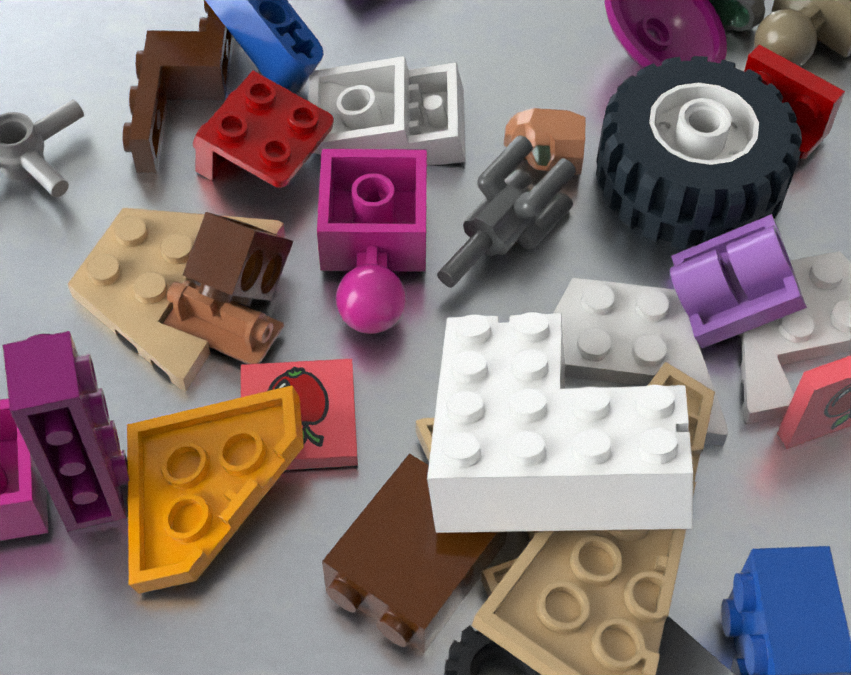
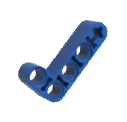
(272, 39)

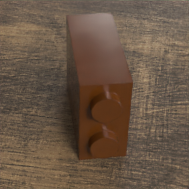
(400, 567)

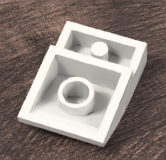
(393, 108)

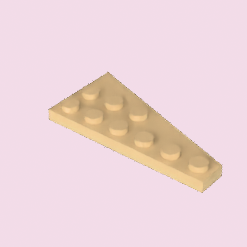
(595, 595)

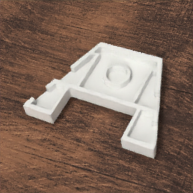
(628, 335)
(803, 335)

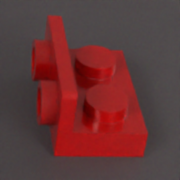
(809, 96)

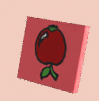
(819, 404)
(325, 406)

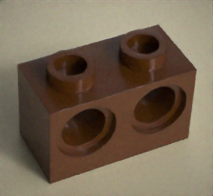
(236, 260)

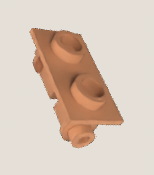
(226, 326)

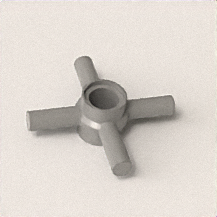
(24, 145)

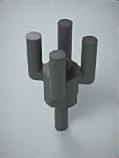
(509, 210)

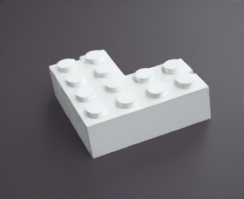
(543, 457)

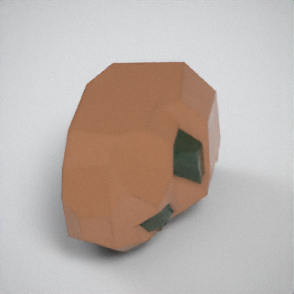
(552, 134)

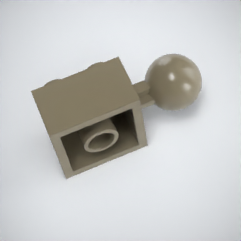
(798, 25)

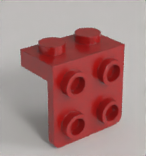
(262, 132)

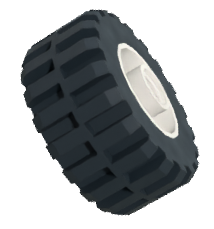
(696, 150)

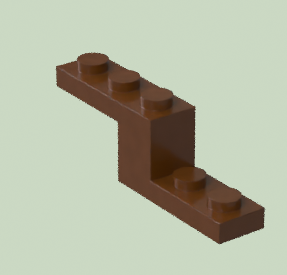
(174, 68)

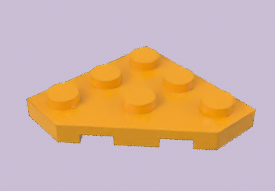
(200, 479)

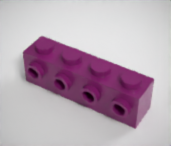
(67, 428)

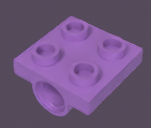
(736, 282)

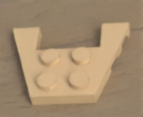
(129, 281)

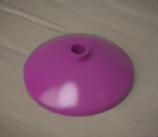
(667, 29)

